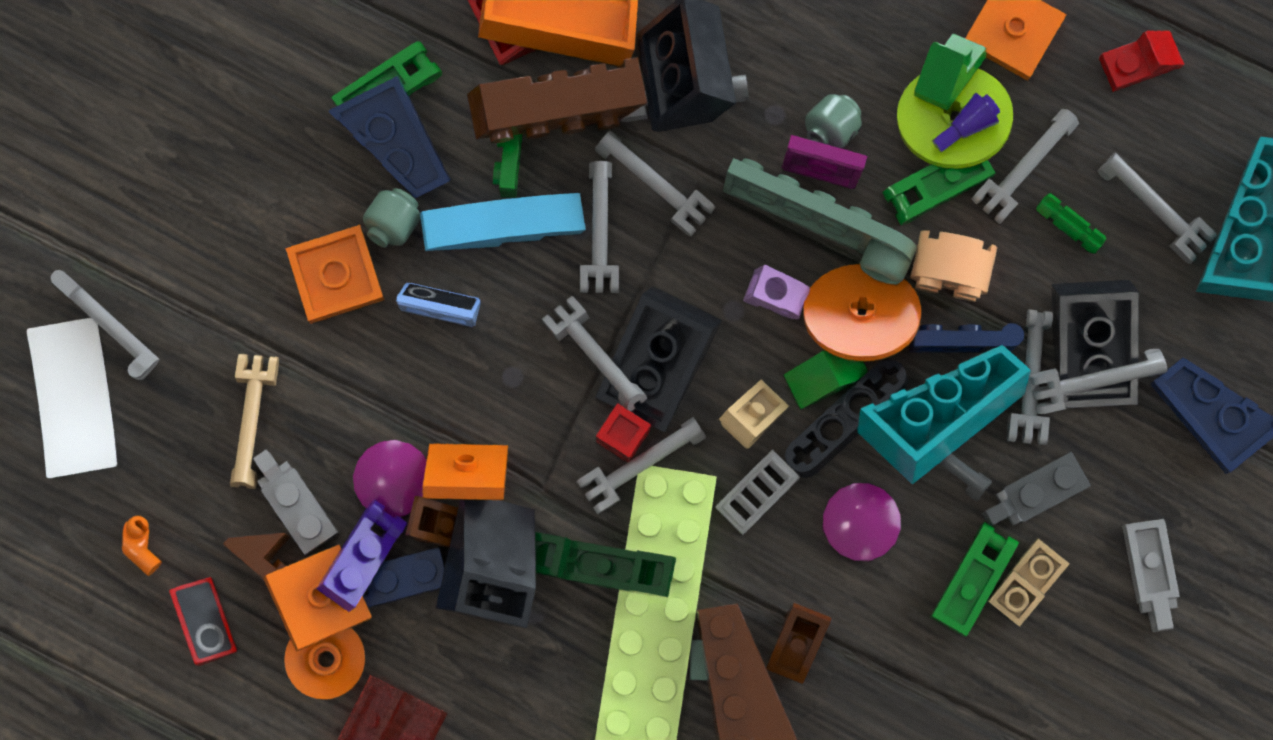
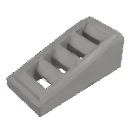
(781, 468)

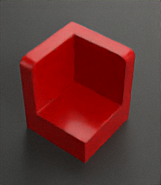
(623, 433)

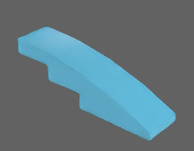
(502, 221)

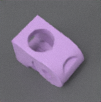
(776, 292)

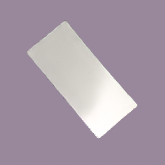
(72, 397)

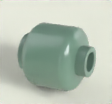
(834, 121)
(391, 217)

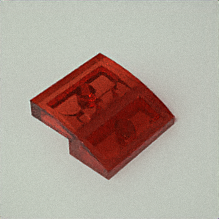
(391, 714)

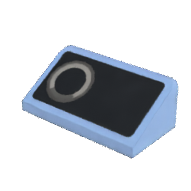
(438, 304)

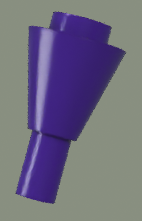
(974, 117)

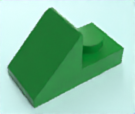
(948, 70)

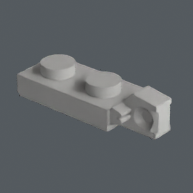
(294, 504)
(1152, 571)

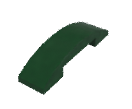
(604, 565)

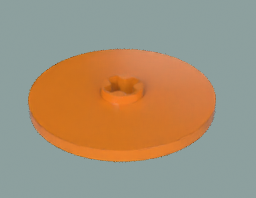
(834, 320)

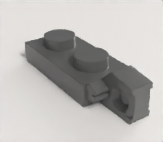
(1038, 491)

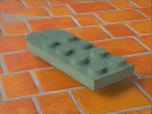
(884, 250)

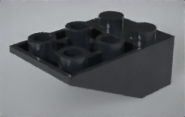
(491, 563)

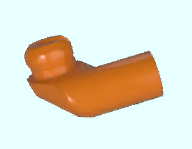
(135, 545)

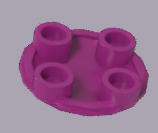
(391, 475)
(861, 522)

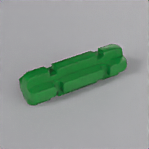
(1071, 223)

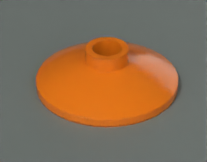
(332, 681)

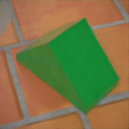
(822, 378)

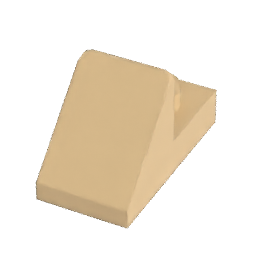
(753, 414)

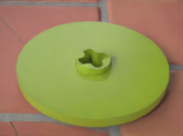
(922, 122)

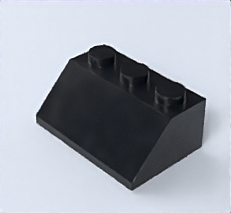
(686, 66)

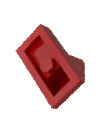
(1141, 60)

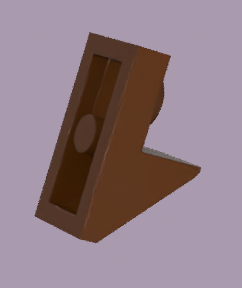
(431, 521)
(258, 551)
(798, 642)

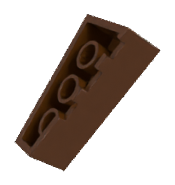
(556, 102)
(738, 681)

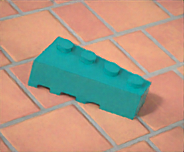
(1244, 247)
(936, 418)

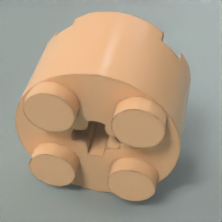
(953, 264)

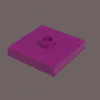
(823, 162)

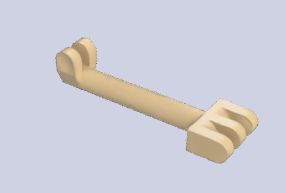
(242, 473)

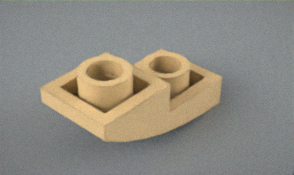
(1028, 582)

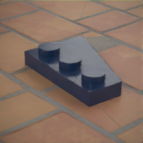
(393, 132)
(1218, 418)

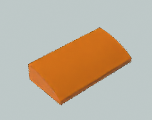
(574, 28)

